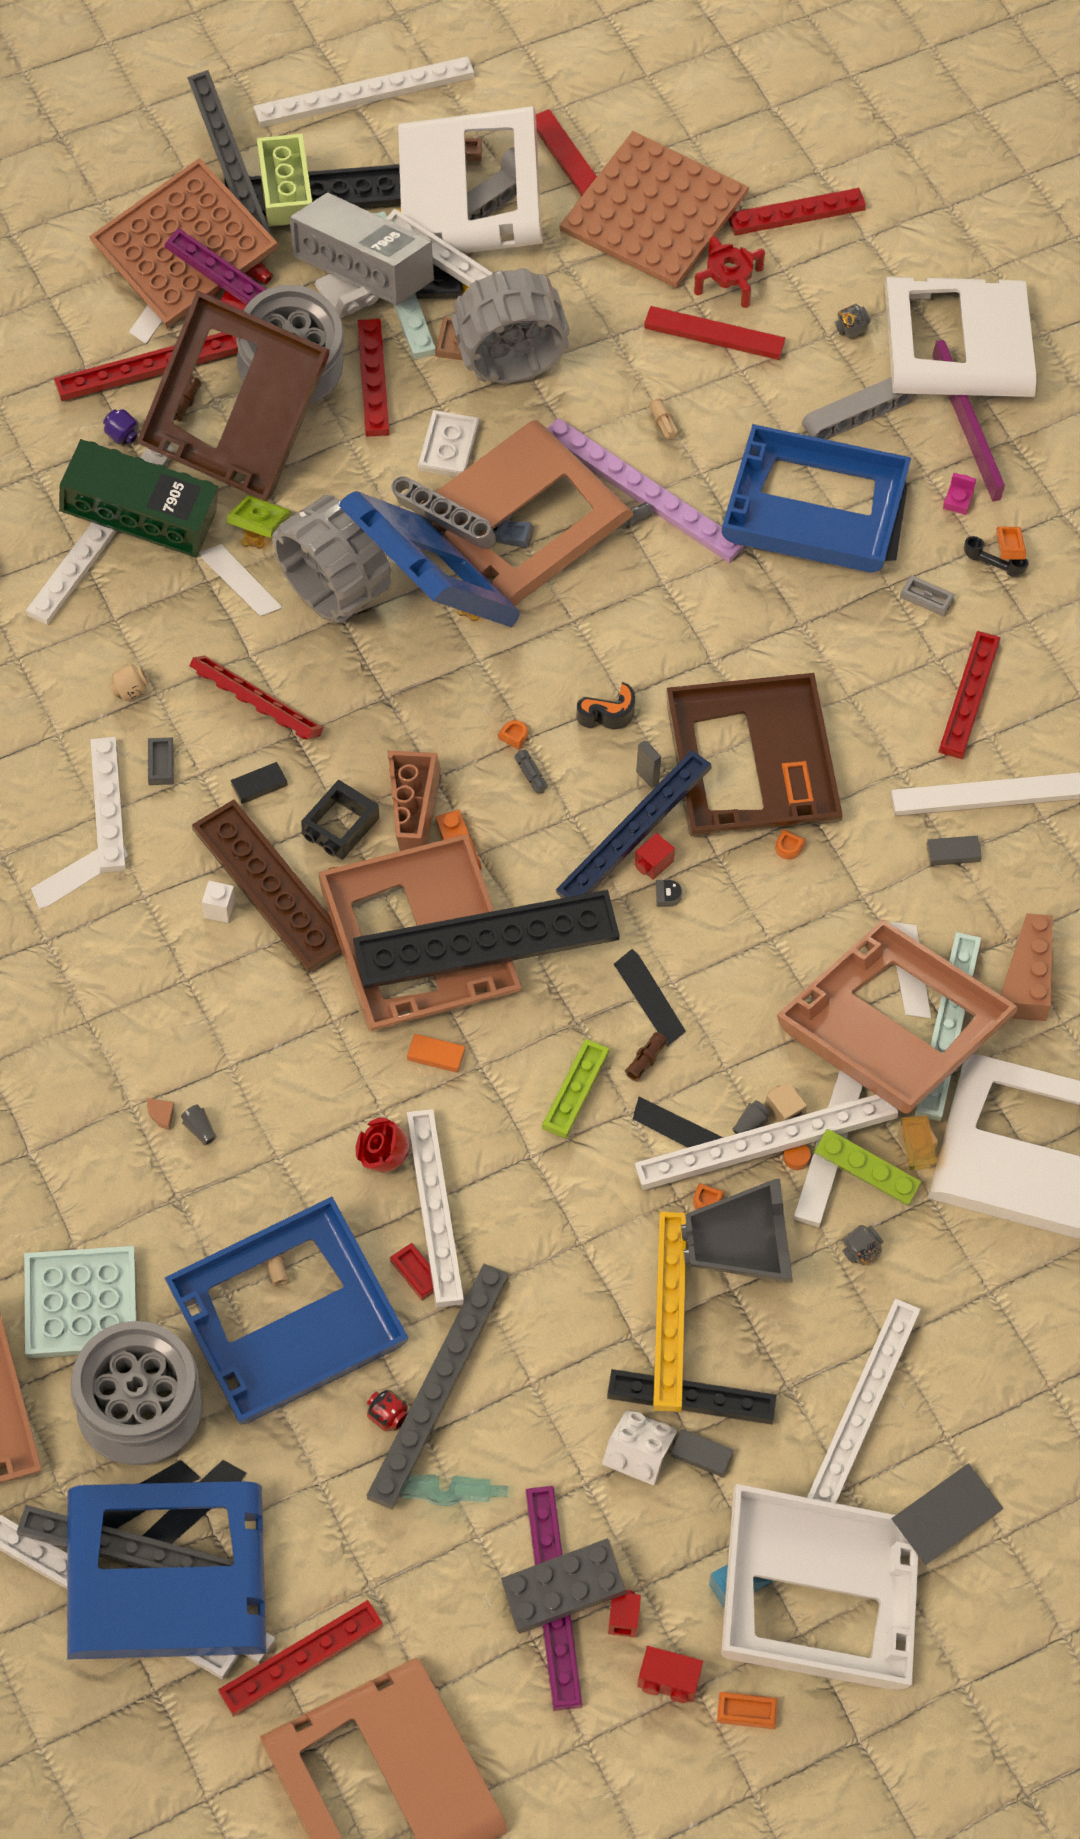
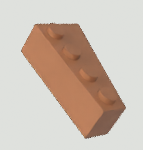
(414, 794)
(1030, 969)

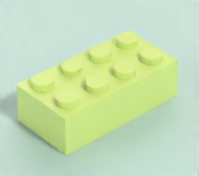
(283, 177)

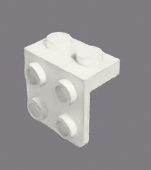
(343, 295)
(639, 1446)

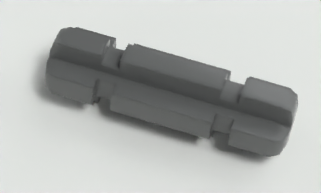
(531, 771)

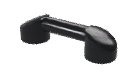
(974, 550)

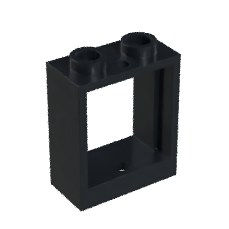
(352, 800)

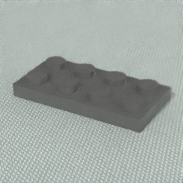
(563, 1586)

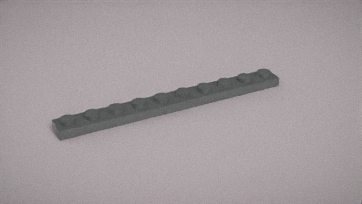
(225, 144)
(437, 1387)

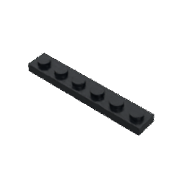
(696, 1397)

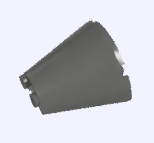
(741, 1235)

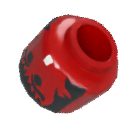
(387, 1410)

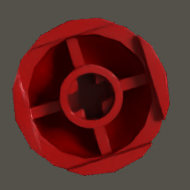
(382, 1146)

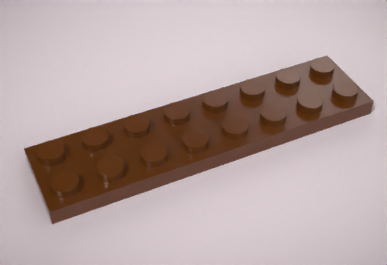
(269, 884)

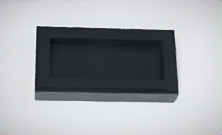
(259, 782)

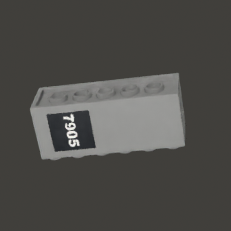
(362, 248)

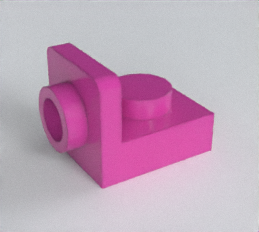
(959, 493)

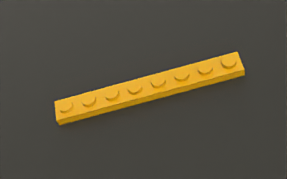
(669, 1313)

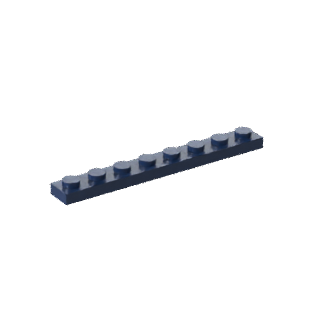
(635, 826)

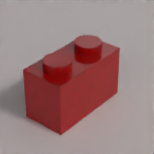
(669, 1674)

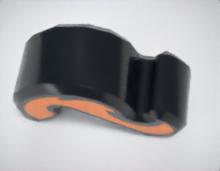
(608, 713)

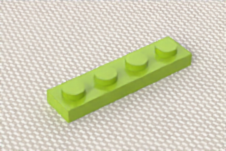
(575, 1088)
(867, 1167)

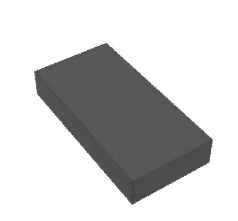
(161, 761)
(648, 764)
(953, 850)
(702, 1453)

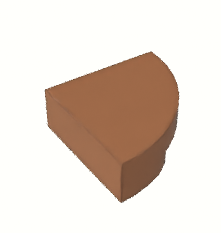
(160, 1112)

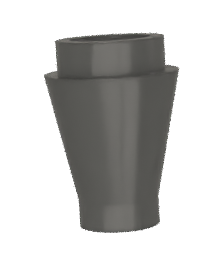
(753, 1117)
(197, 1123)

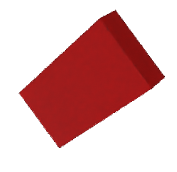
(414, 1270)

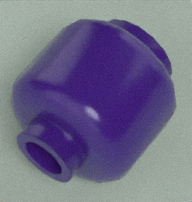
(121, 426)

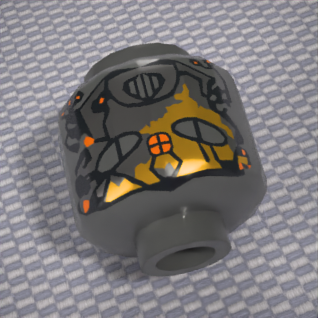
(852, 321)
(862, 1245)

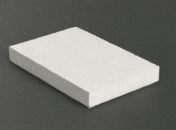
(448, 443)

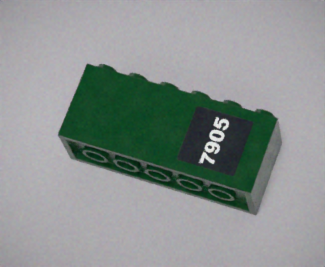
(138, 498)

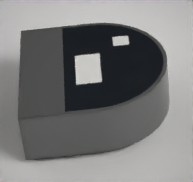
(667, 893)

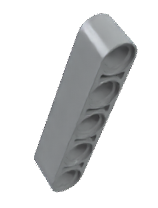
(854, 410)
(449, 520)

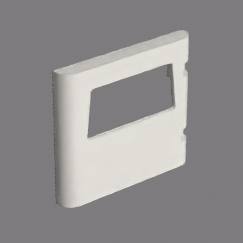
(436, 181)
(994, 337)
(1003, 1173)
(827, 1550)

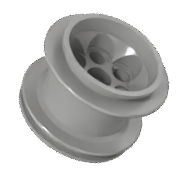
(306, 315)
(120, 1361)

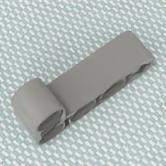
(495, 190)

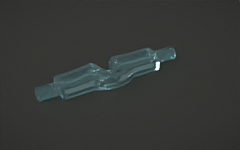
(460, 1490)

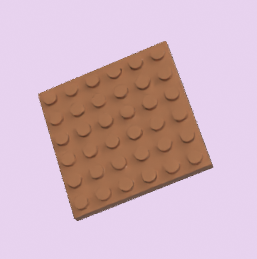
(201, 208)
(654, 209)

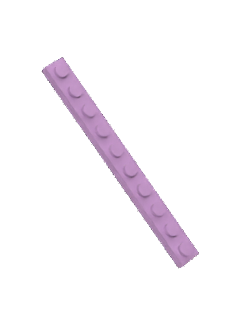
(645, 490)

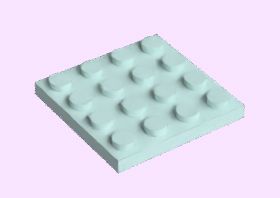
(76, 1297)

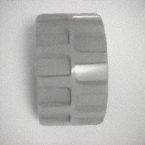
(510, 326)
(330, 560)

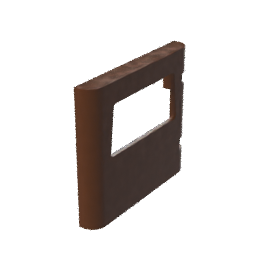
(266, 408)
(783, 728)

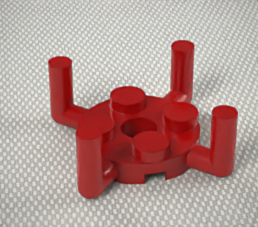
(730, 276)

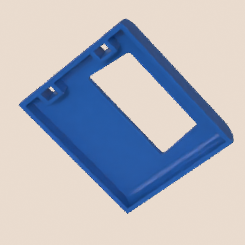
(809, 528)
(400, 535)
(306, 1345)
(164, 1608)

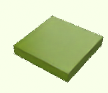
(258, 516)

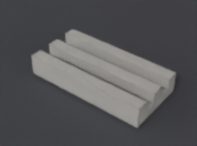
(925, 598)

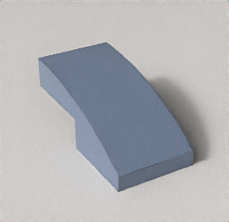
(514, 533)

